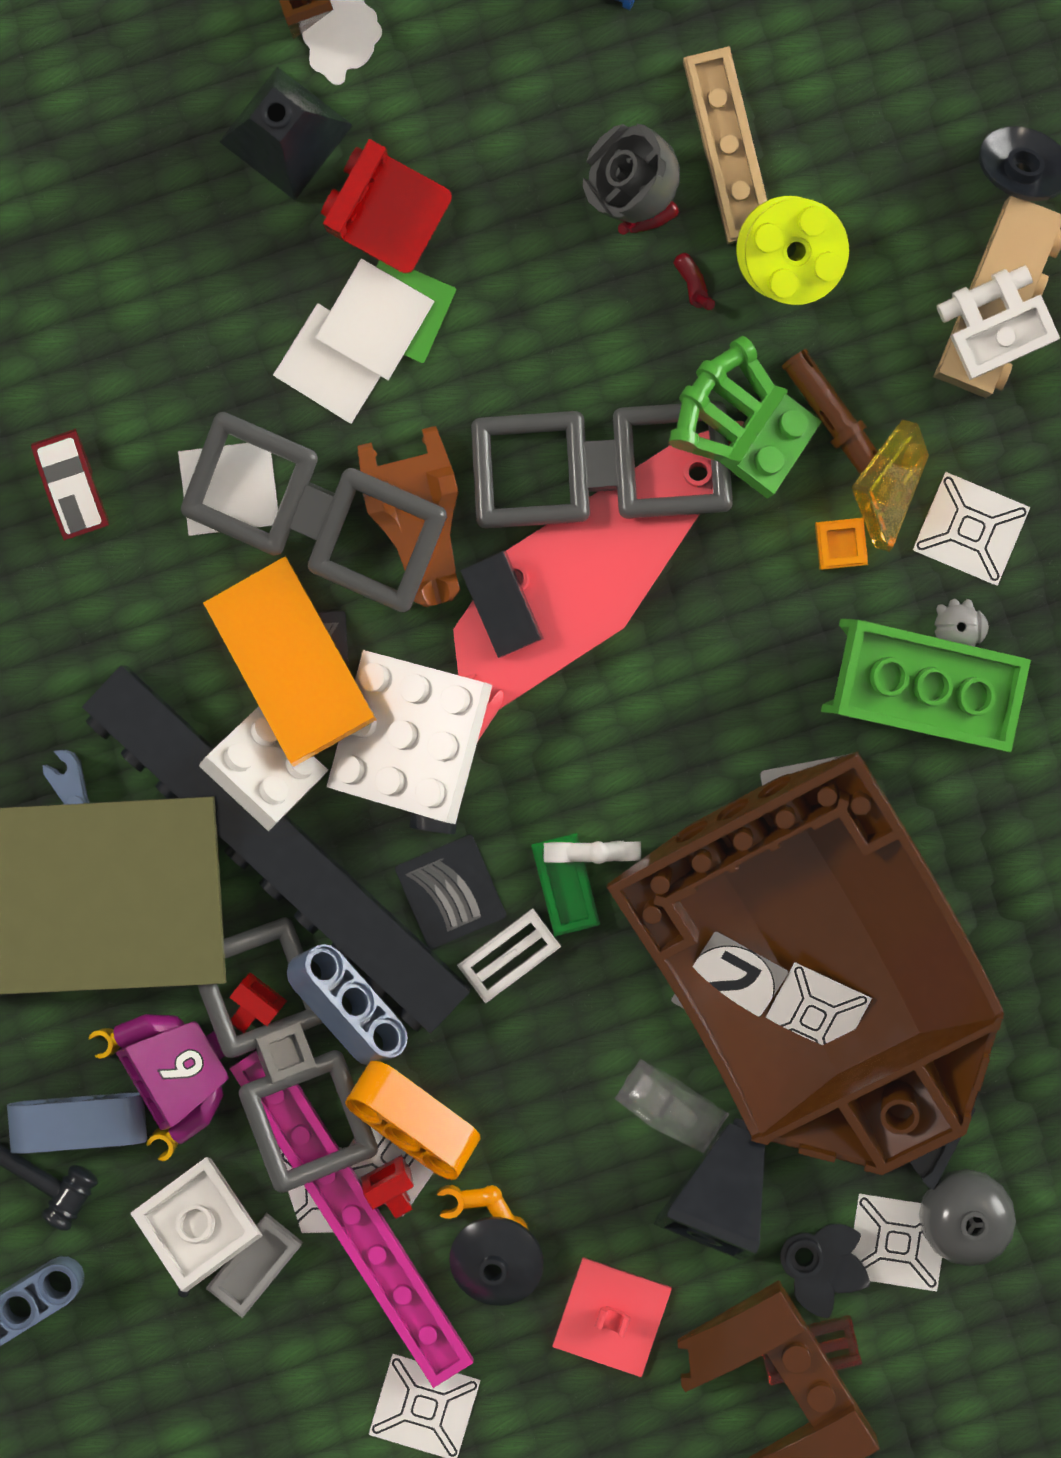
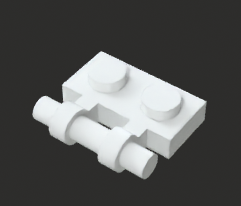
(1005, 335)

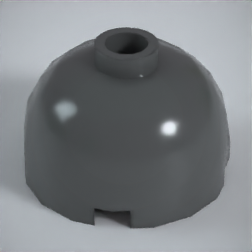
(631, 174)
(957, 1200)

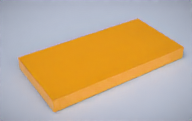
(289, 661)

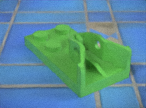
(929, 685)

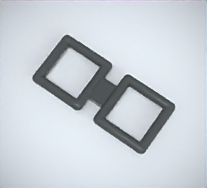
(591, 468)
(313, 511)
(286, 1063)

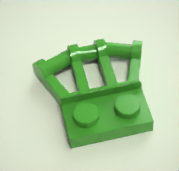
(769, 438)

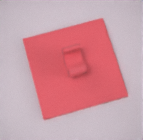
(612, 1317)

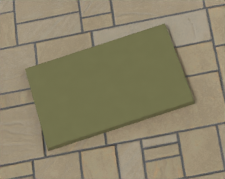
(110, 896)

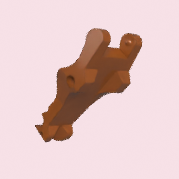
(433, 480)

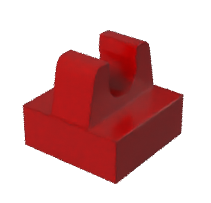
(255, 1002)
(389, 1186)

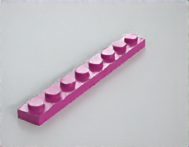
(363, 1232)

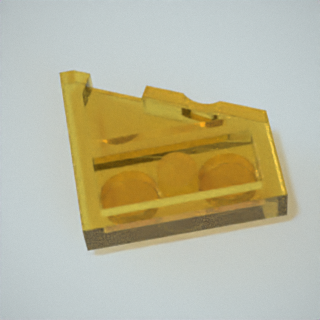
(890, 483)

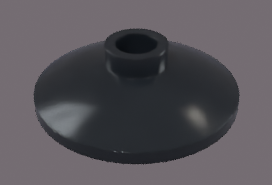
(1022, 163)
(499, 1243)

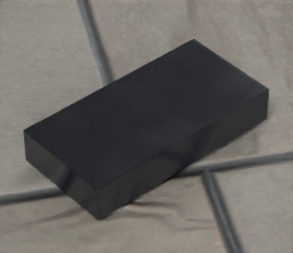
(502, 604)

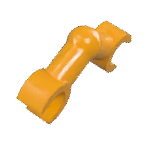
(488, 1196)

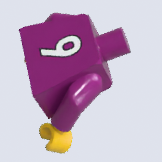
(173, 1071)

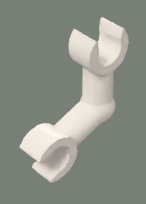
(592, 852)

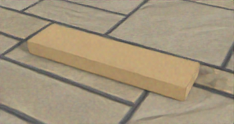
(725, 137)

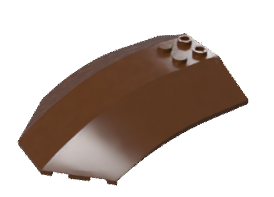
(831, 882)

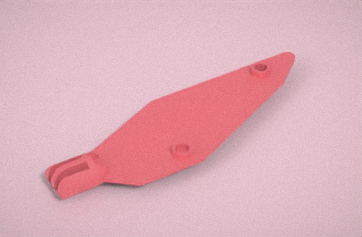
(583, 580)

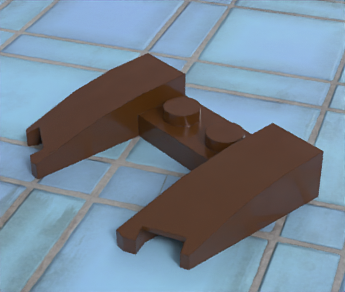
(774, 1326)

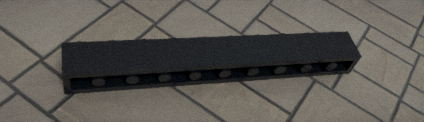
(285, 855)

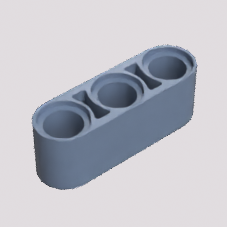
(368, 1009)
(77, 1122)
(40, 1294)

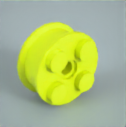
(818, 257)

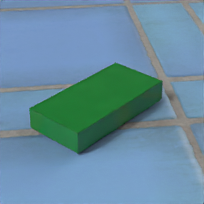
(566, 890)

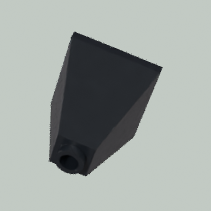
(286, 133)
(721, 1196)

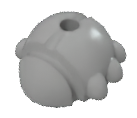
(949, 617)

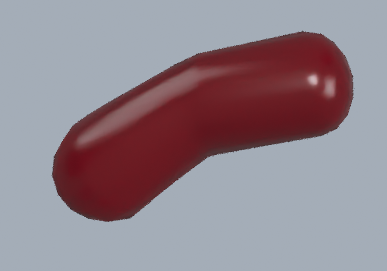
(665, 216)
(695, 281)

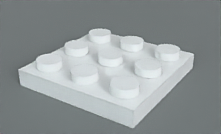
(421, 740)

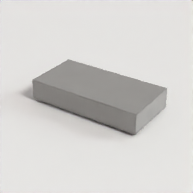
(254, 1268)

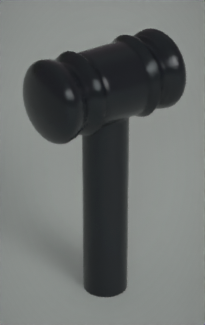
(66, 1195)

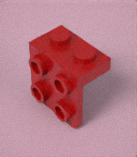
(385, 208)

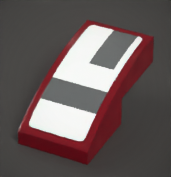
(69, 484)

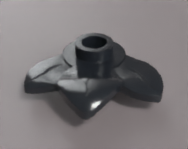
(829, 1270)

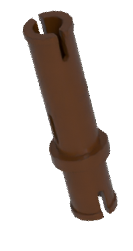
(831, 410)

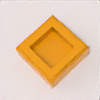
(841, 543)

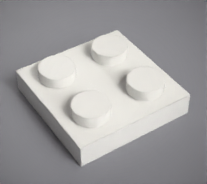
(257, 772)
(196, 1224)

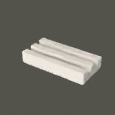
(477, 979)

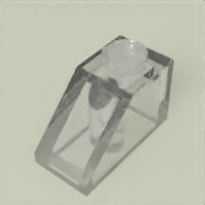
(671, 1106)

